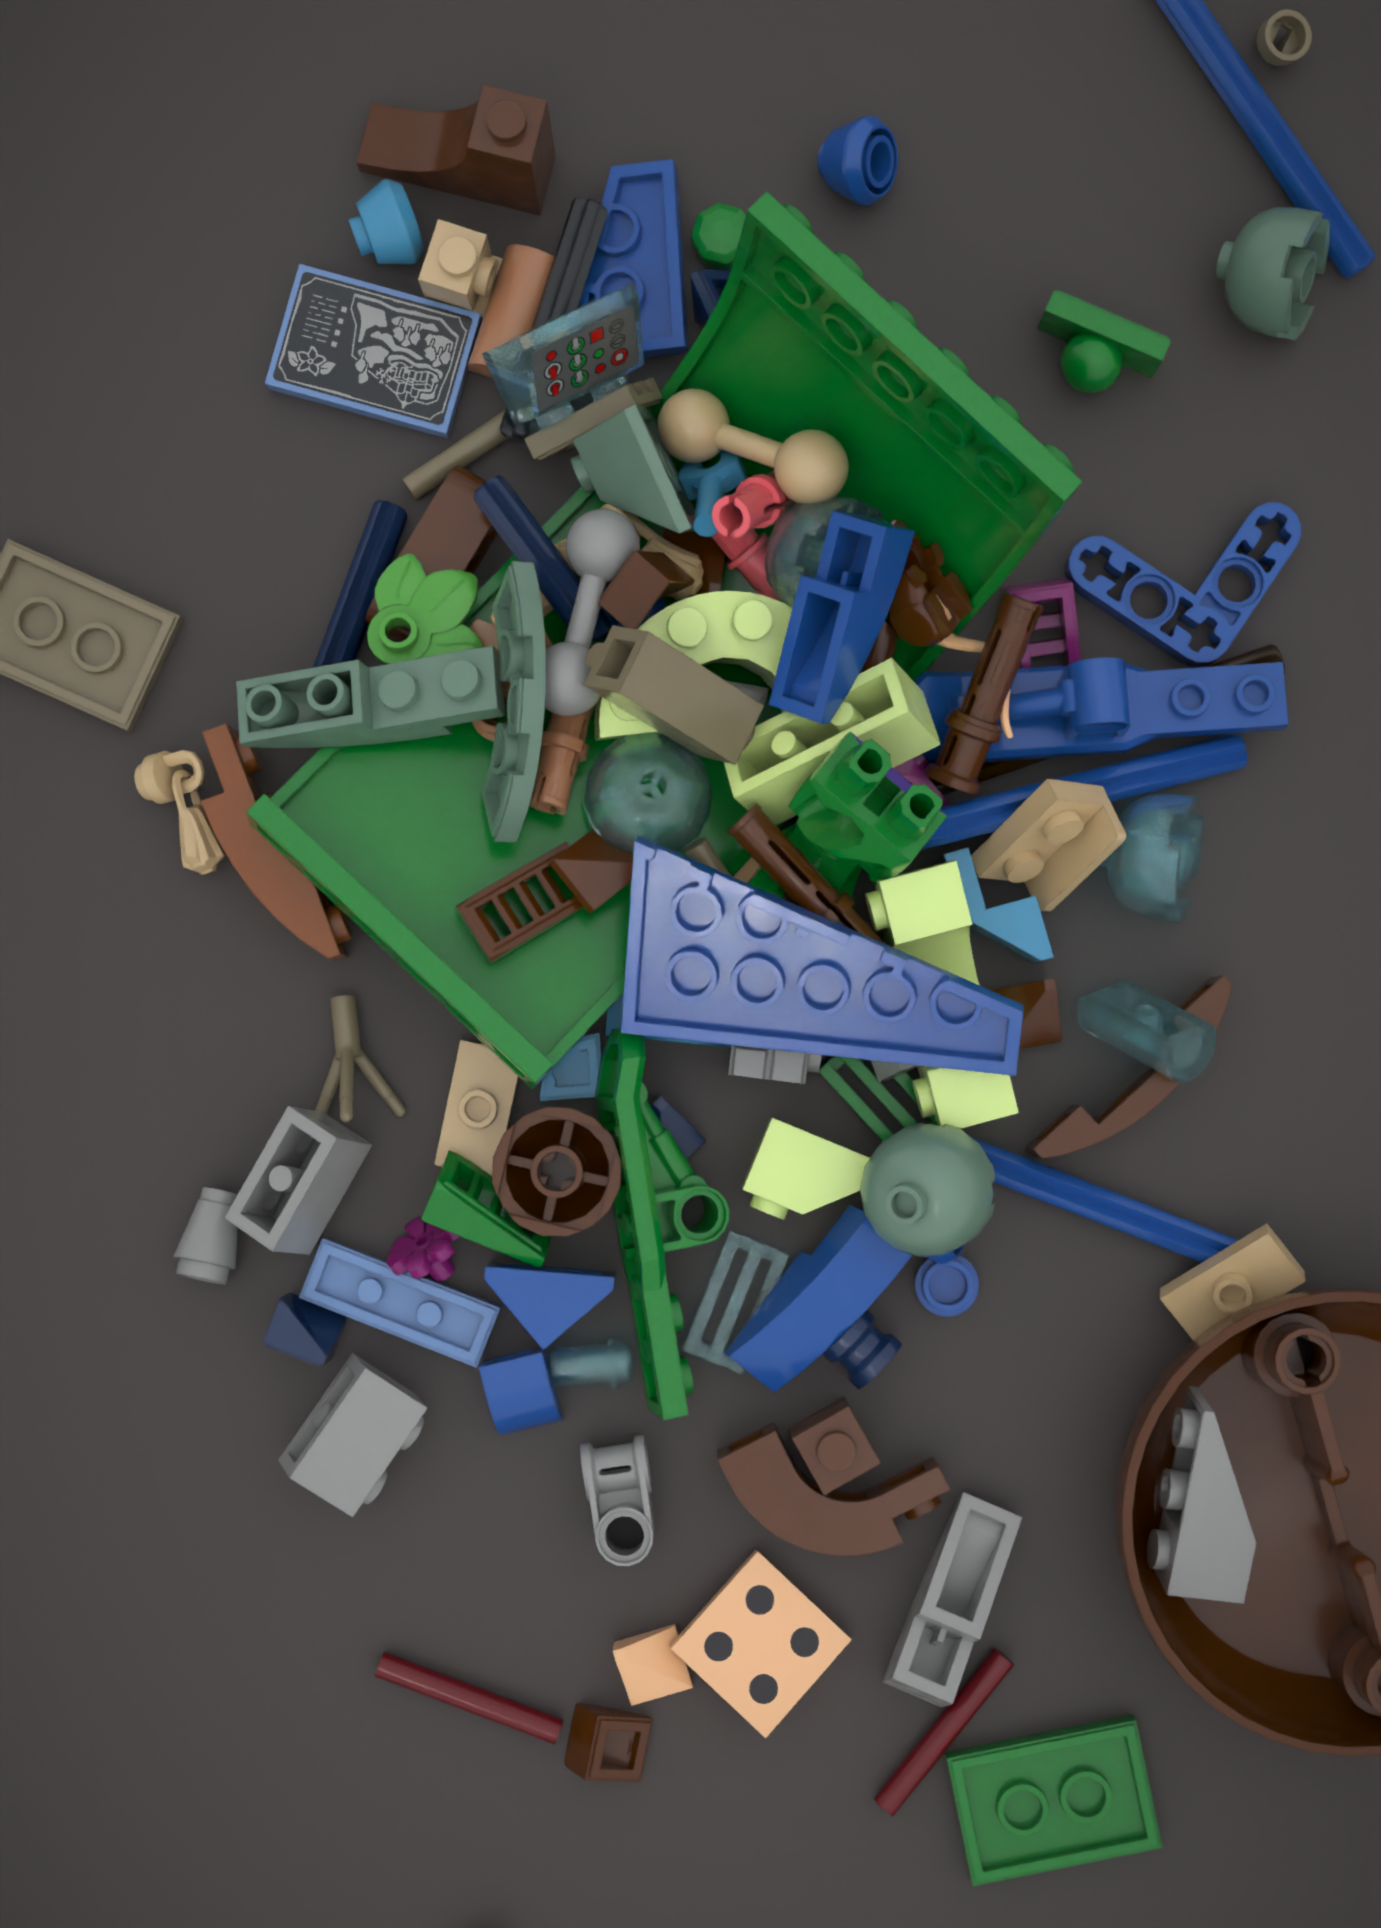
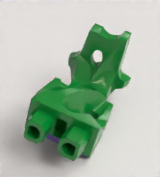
(858, 817)

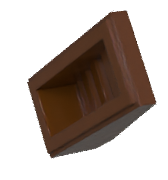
(480, 927)

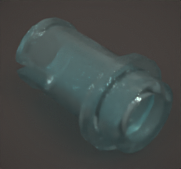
(592, 1364)

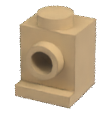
(459, 268)

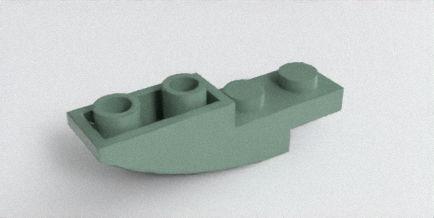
(370, 705)

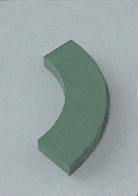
(523, 664)

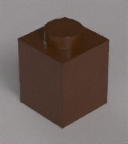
(834, 1446)

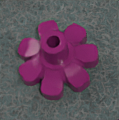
(423, 1252)

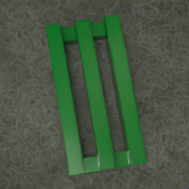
(829, 1073)

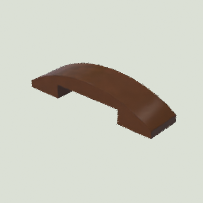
(1078, 1130)

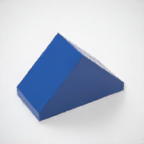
(548, 1297)

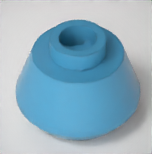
(387, 225)

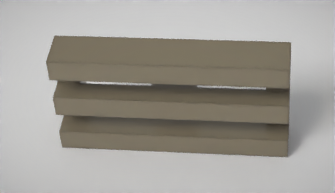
(559, 436)

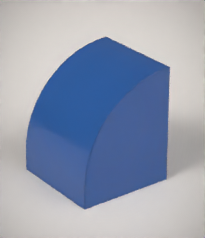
(520, 1390)

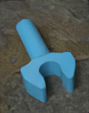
(709, 486)

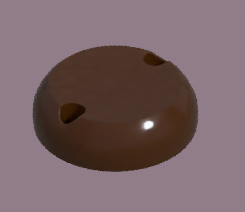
(1308, 1466)

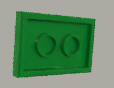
(1053, 1800)

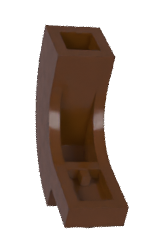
(827, 1524)

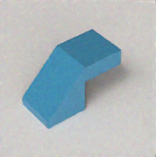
(1012, 925)

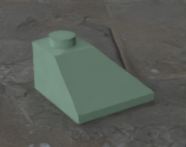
(633, 469)

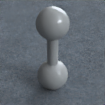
(596, 550)

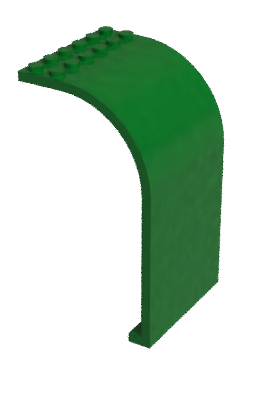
(788, 349)

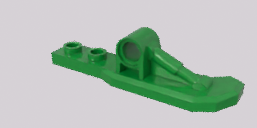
(649, 1219)

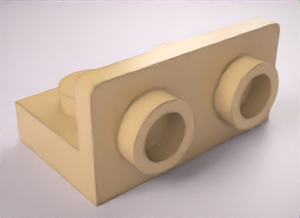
(1052, 840)

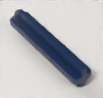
(531, 544)
(369, 562)

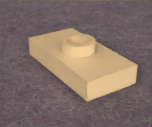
(477, 1106)
(1231, 1280)

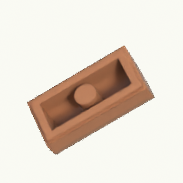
(512, 301)

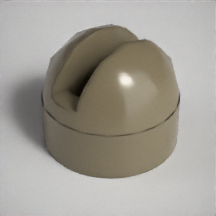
(1292, 45)

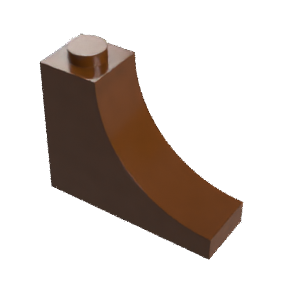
(484, 152)

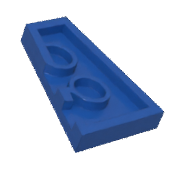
(644, 248)

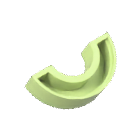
(710, 629)
(930, 920)

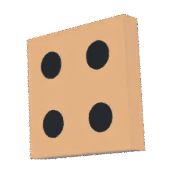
(760, 1643)

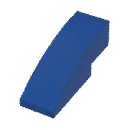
(839, 614)
(816, 1301)

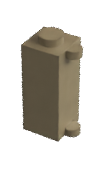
(672, 694)

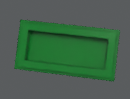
(1099, 343)

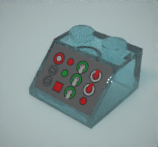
(568, 358)

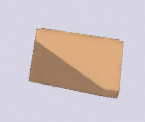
(650, 1666)

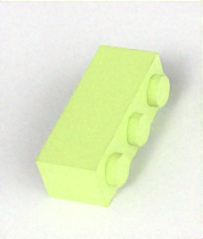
(788, 747)

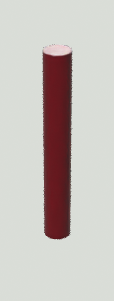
(469, 1698)
(943, 1732)

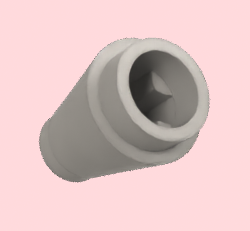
(209, 1239)

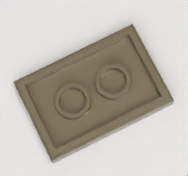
(80, 637)

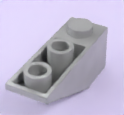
(1204, 1529)

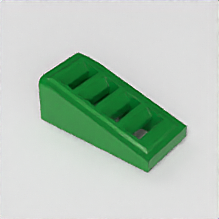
(468, 1206)

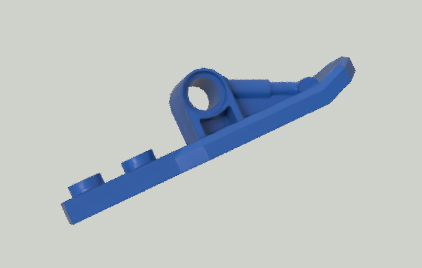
(1116, 707)

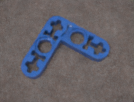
(1206, 603)

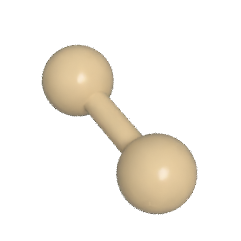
(806, 465)

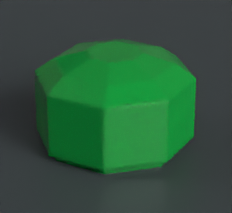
(717, 235)

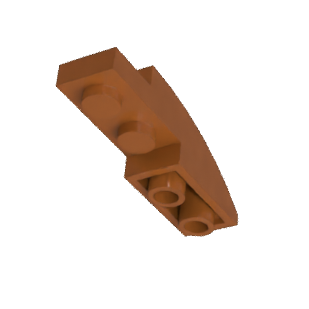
(265, 870)

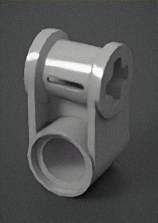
(619, 1494)

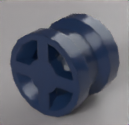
(863, 1350)

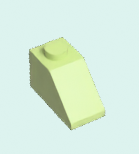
(800, 1171)

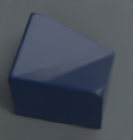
(304, 1330)

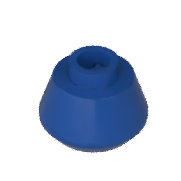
(859, 160)

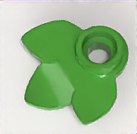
(427, 606)

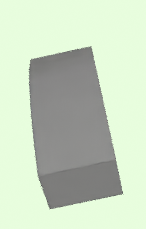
(953, 1601)

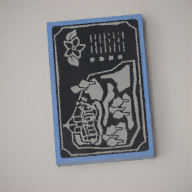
(373, 351)

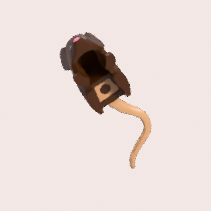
(932, 605)

